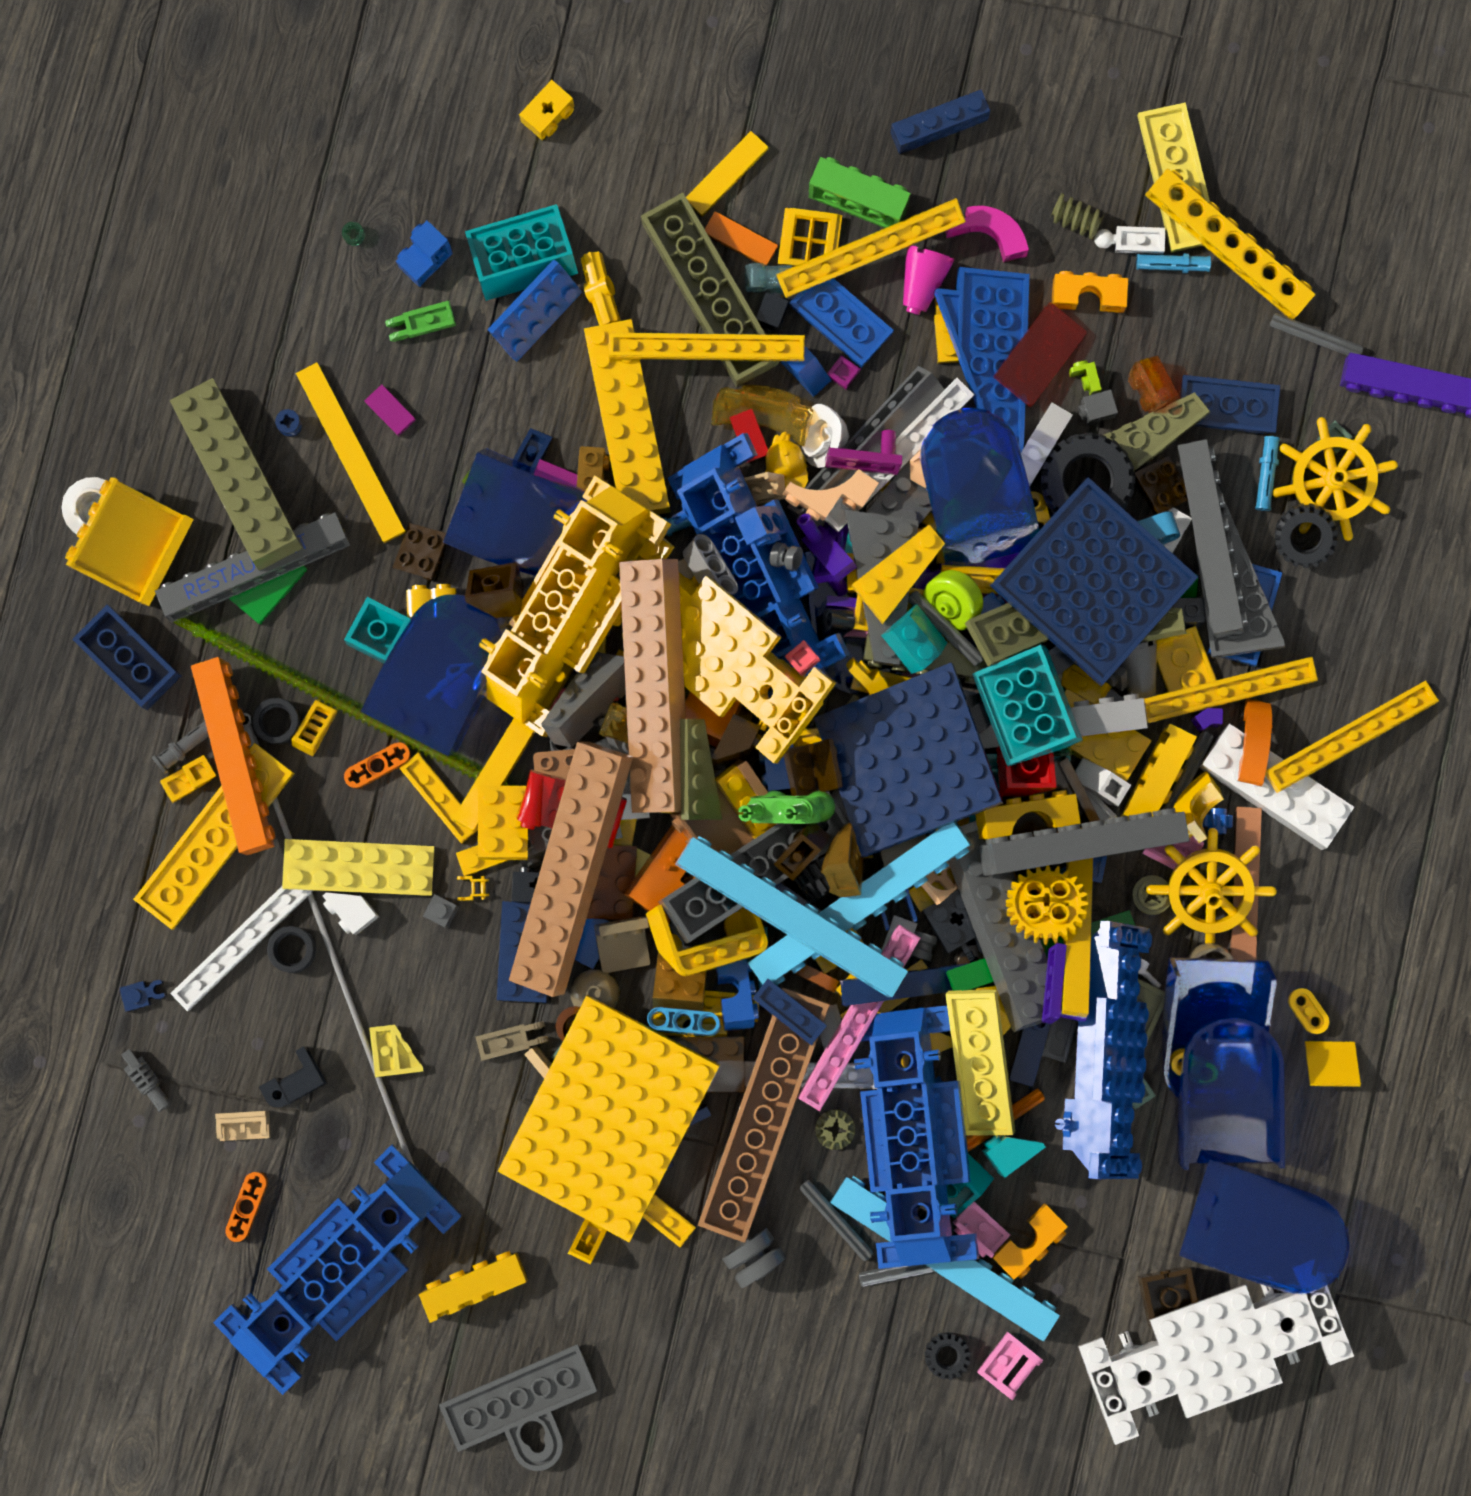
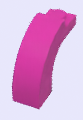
(998, 226)

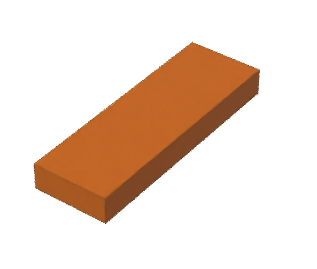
(740, 239)

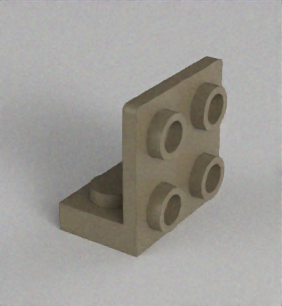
(622, 944)

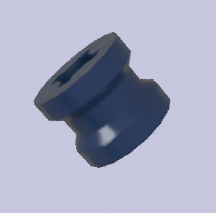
(293, 424)

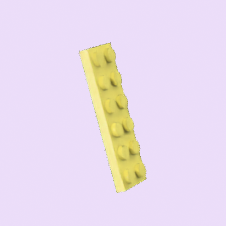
(1172, 146)
(358, 867)
(980, 1061)

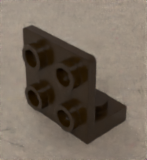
(813, 768)

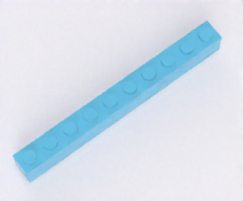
(876, 891)
(792, 917)
(969, 1275)

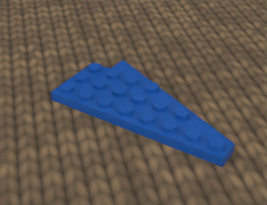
(985, 324)

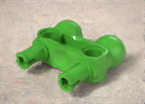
(788, 809)

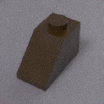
(802, 850)

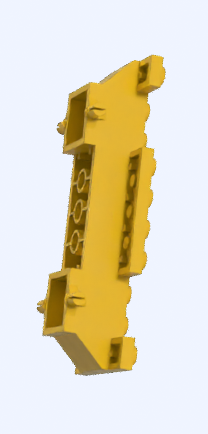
(568, 602)
(732, 659)

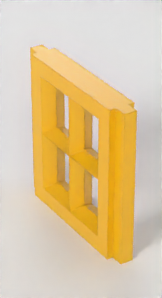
(789, 228)

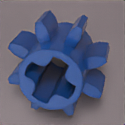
(1218, 819)

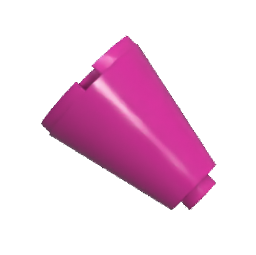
(923, 275)

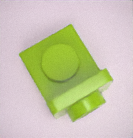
(1090, 380)

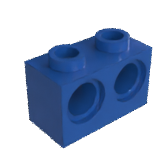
(761, 525)

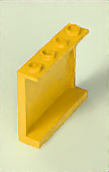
(128, 541)

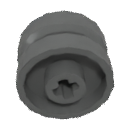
(756, 1261)

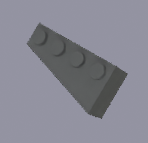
(586, 699)

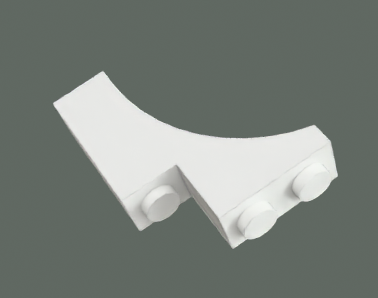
(1044, 439)

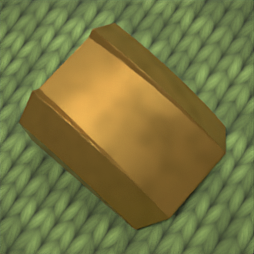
(844, 864)

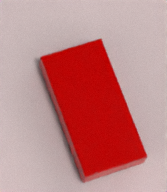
(747, 423)

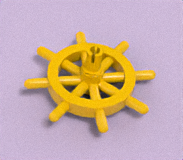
(1335, 477)
(1211, 889)

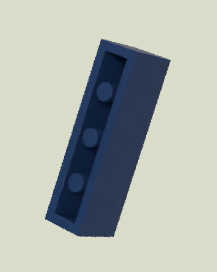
(940, 121)

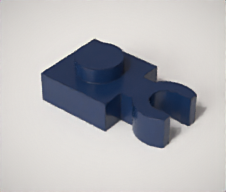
(138, 995)

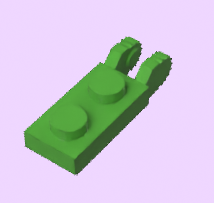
(422, 321)

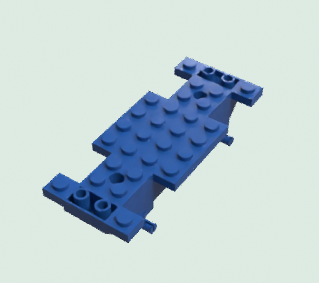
(762, 588)
(1109, 1056)
(914, 1140)
(336, 1269)

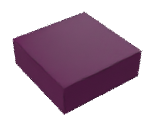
(843, 372)

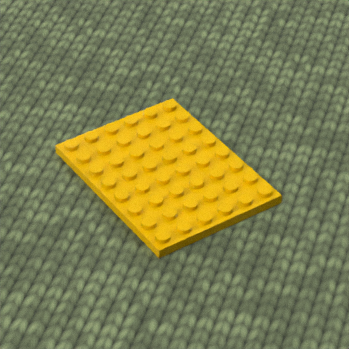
(608, 1118)

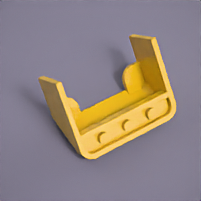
(743, 940)

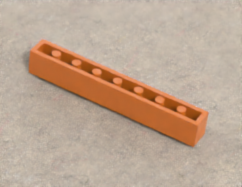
(232, 756)

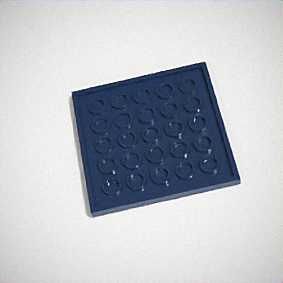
(1094, 581)
(909, 760)

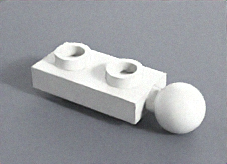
(1133, 239)

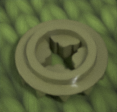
(1139, 896)
(825, 1137)

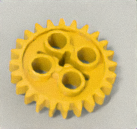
(1047, 884)

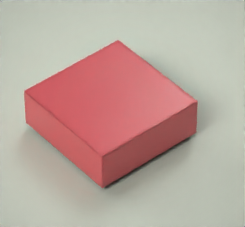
(802, 658)

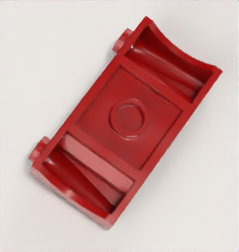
(542, 803)

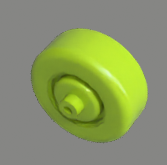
(954, 597)

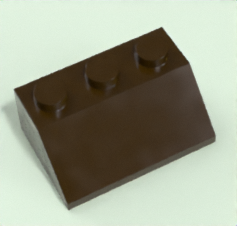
(728, 1053)

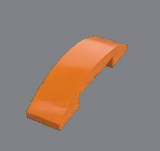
(1256, 742)

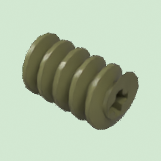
(1077, 216)

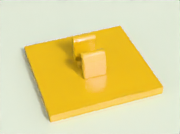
(1332, 1063)

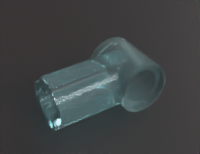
(760, 277)

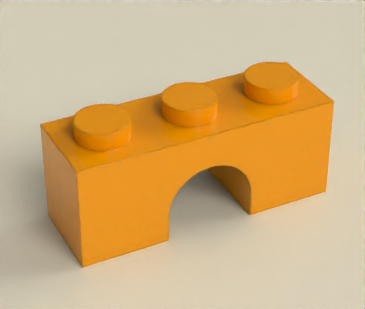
(1110, 290)
(1047, 1228)

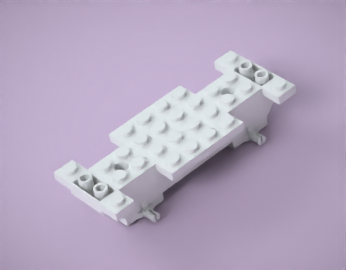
(1211, 1353)

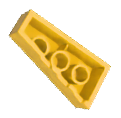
(1160, 771)
(473, 1286)

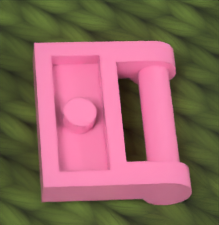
(1003, 1360)

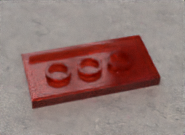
(1040, 354)

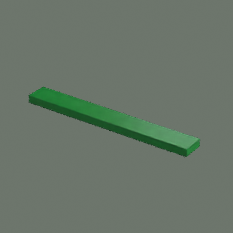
(978, 974)

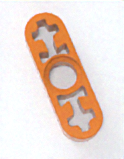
(364, 780)
(246, 1226)

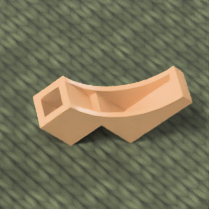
(820, 502)

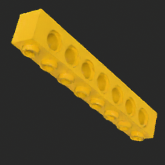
(1215, 242)

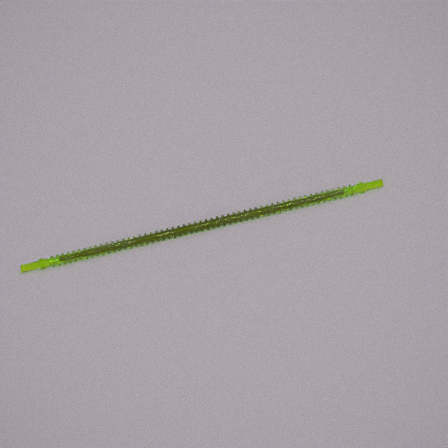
(199, 631)

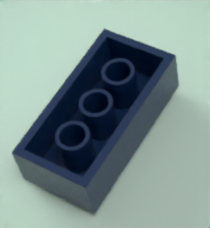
(127, 657)

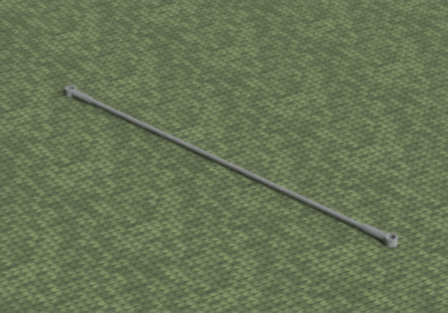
(249, 729)

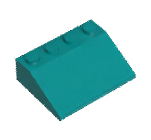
(518, 249)
(1027, 706)

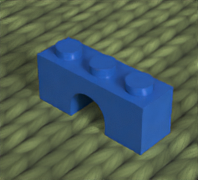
(738, 1011)

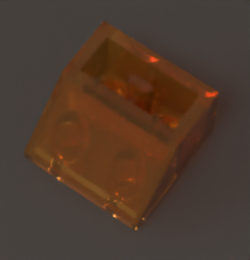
(1152, 384)

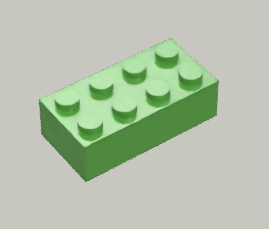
(858, 193)

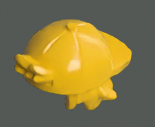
(787, 459)

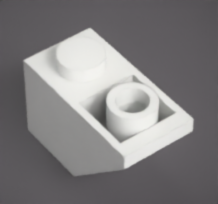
(1101, 782)
(352, 910)

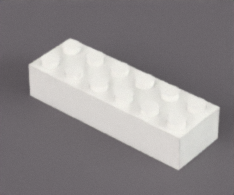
(1302, 807)

